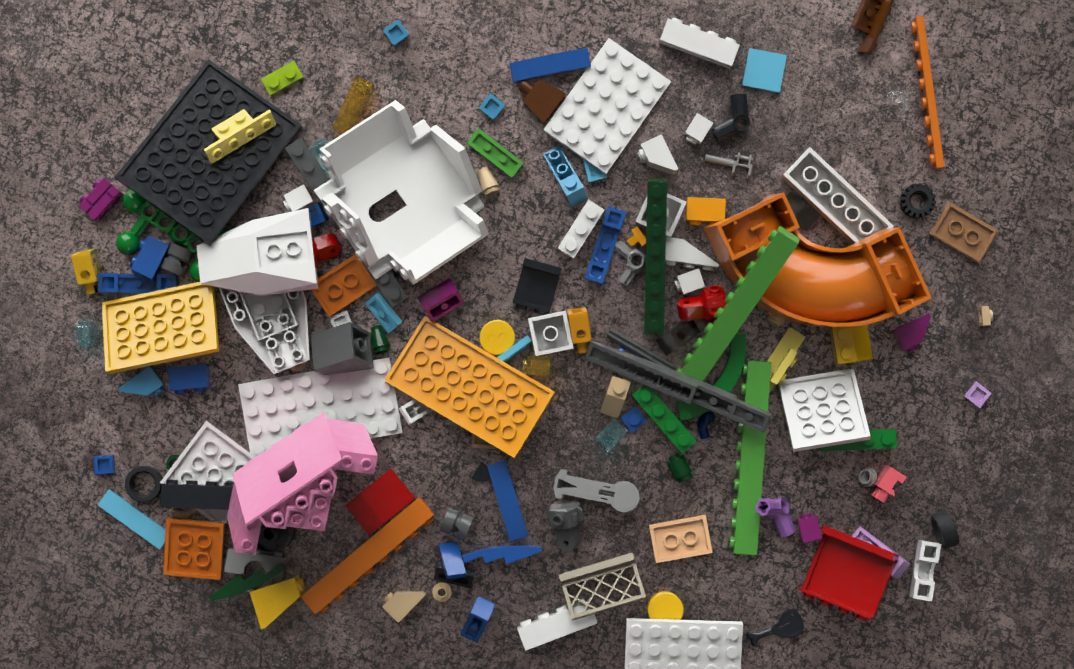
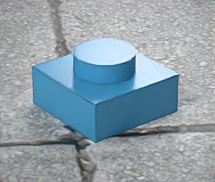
(396, 33)
(491, 106)

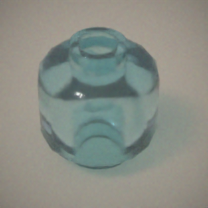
(85, 332)

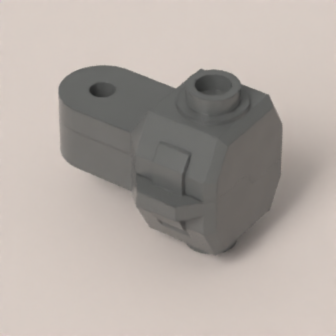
(565, 519)

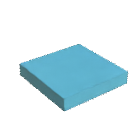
(764, 70)

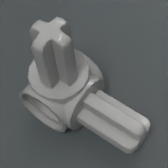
(630, 256)

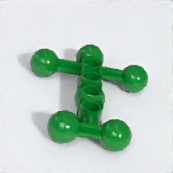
(129, 241)

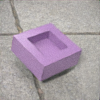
(977, 394)

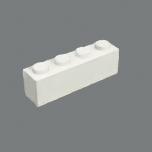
(699, 43)
(553, 626)

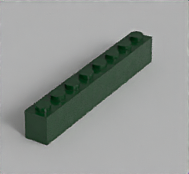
(655, 256)

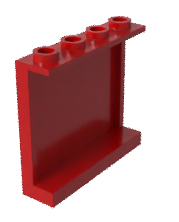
(849, 574)

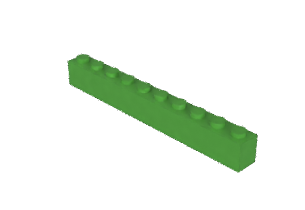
(739, 303)
(750, 462)

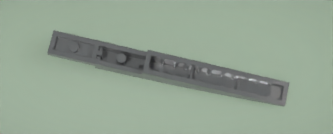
(678, 385)

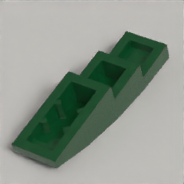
(242, 584)

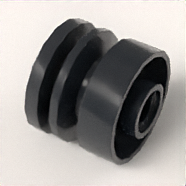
(274, 543)

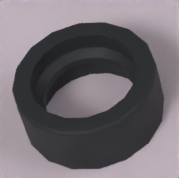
(129, 483)
(944, 529)

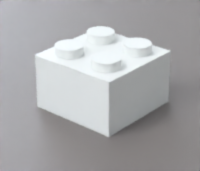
(550, 333)

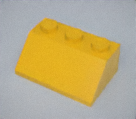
(850, 344)

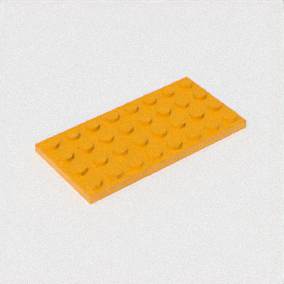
(470, 387)

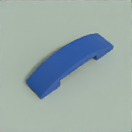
(605, 245)
(133, 284)

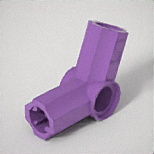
(778, 510)

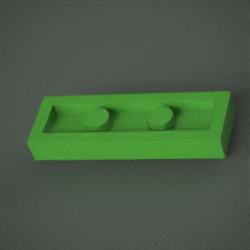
(495, 153)

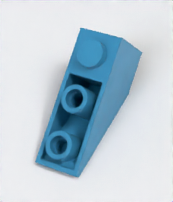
(565, 176)

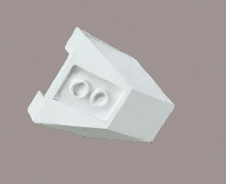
(262, 256)
(272, 326)

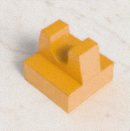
(639, 236)

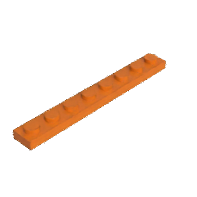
(926, 85)

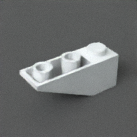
(683, 252)

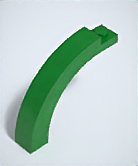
(726, 380)

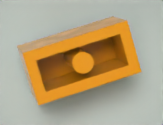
(704, 210)

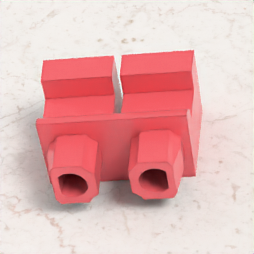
(885, 482)

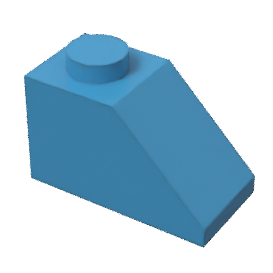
(145, 383)

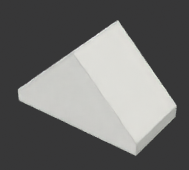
(413, 411)

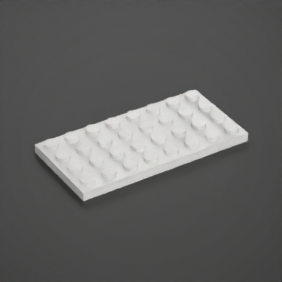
(285, 403)

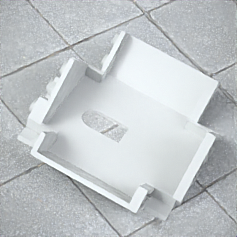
(428, 174)

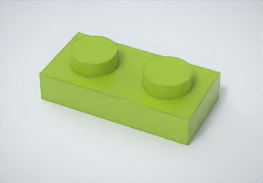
(282, 78)

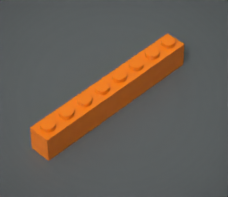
(367, 555)

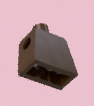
(541, 99)

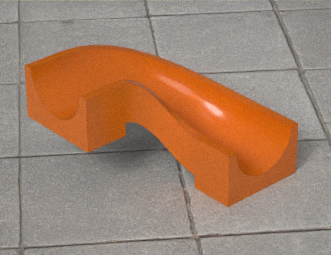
(821, 282)

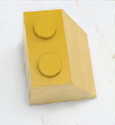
(275, 598)

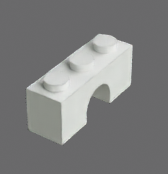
(580, 229)
(922, 577)

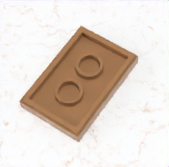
(963, 232)

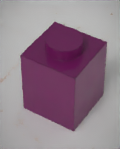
(808, 527)

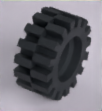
(906, 201)

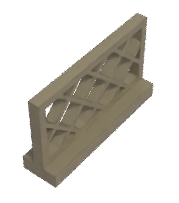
(597, 571)

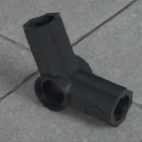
(739, 110)

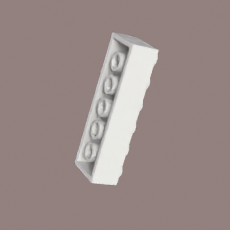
(834, 197)

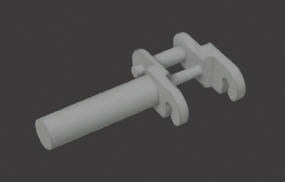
(731, 163)

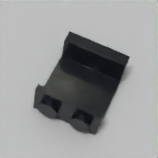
(536, 286)

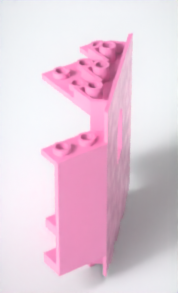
(307, 468)

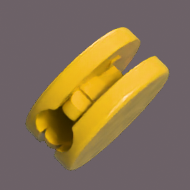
(497, 337)
(665, 606)

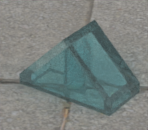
(610, 435)

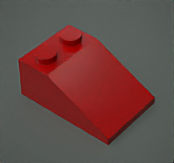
(380, 501)

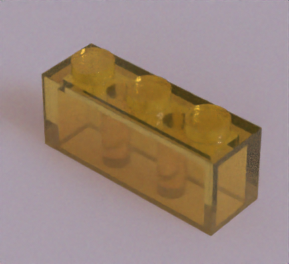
(353, 105)

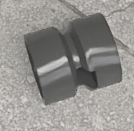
(177, 259)
(456, 523)

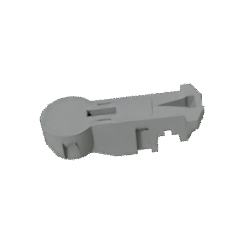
(621, 495)

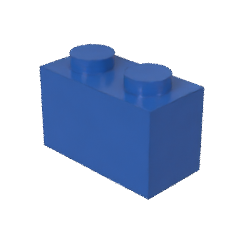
(149, 258)
(189, 377)

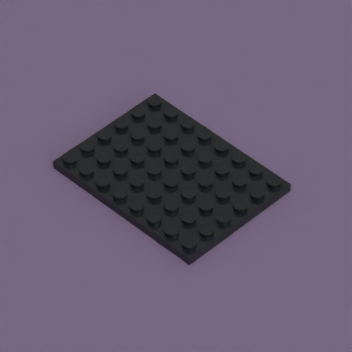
(174, 169)

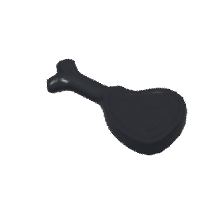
(789, 625)

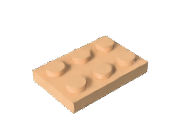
(680, 538)

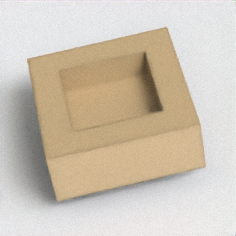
(985, 316)

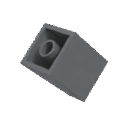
(342, 350)

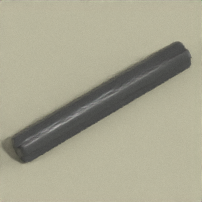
(638, 349)

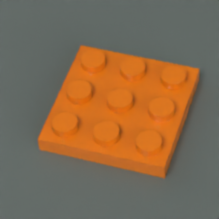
(194, 548)

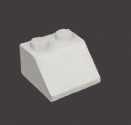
(657, 155)
(674, 210)

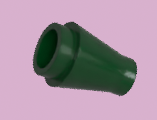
(379, 340)

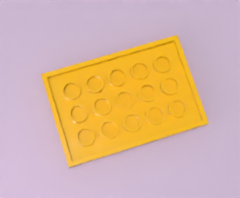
(159, 327)

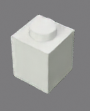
(698, 129)
(298, 199)
(689, 282)

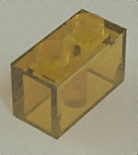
(537, 366)

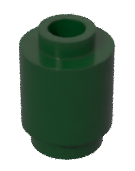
(679, 467)

